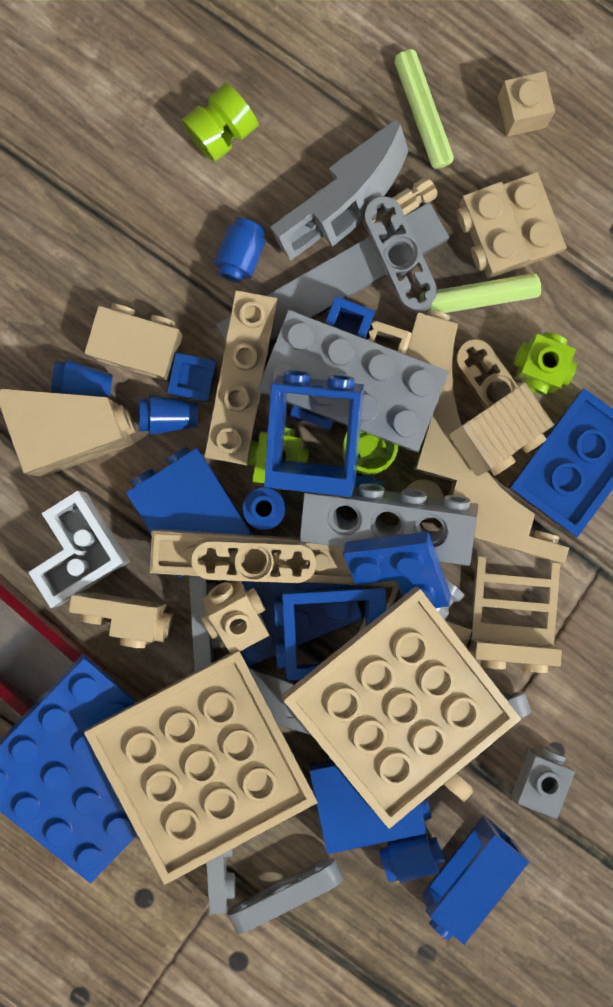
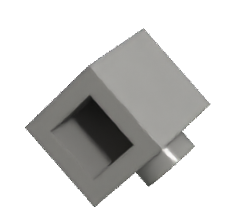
(543, 782)

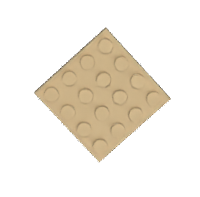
(401, 707)
(200, 766)

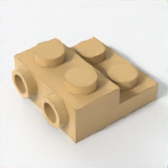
(510, 225)
(131, 619)

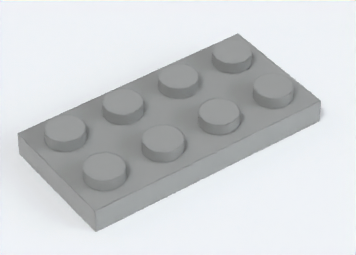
(397, 387)

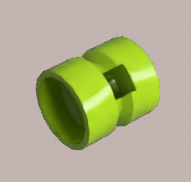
(220, 122)
(373, 454)

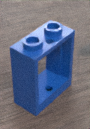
(309, 476)
(284, 616)
(473, 881)

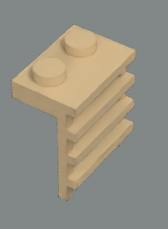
(505, 643)

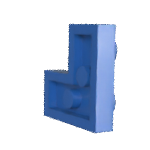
(402, 558)

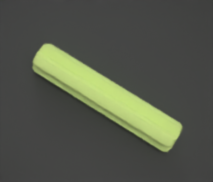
(423, 109)
(486, 293)

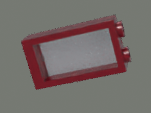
(31, 650)

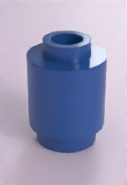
(240, 250)
(270, 521)
(411, 858)

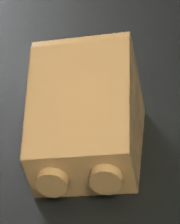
(63, 429)

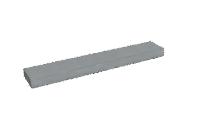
(350, 271)

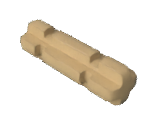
(409, 200)

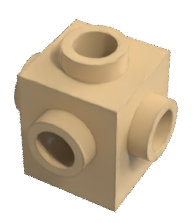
(234, 615)

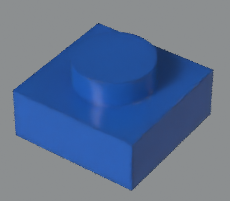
(192, 377)

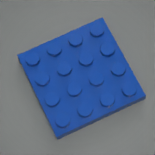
(55, 781)

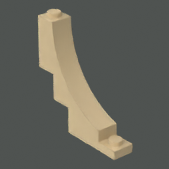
(499, 516)

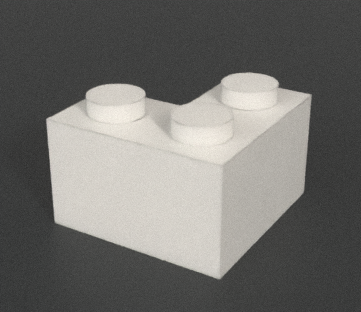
(88, 550)

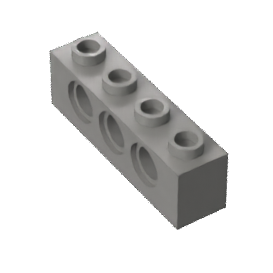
(452, 543)

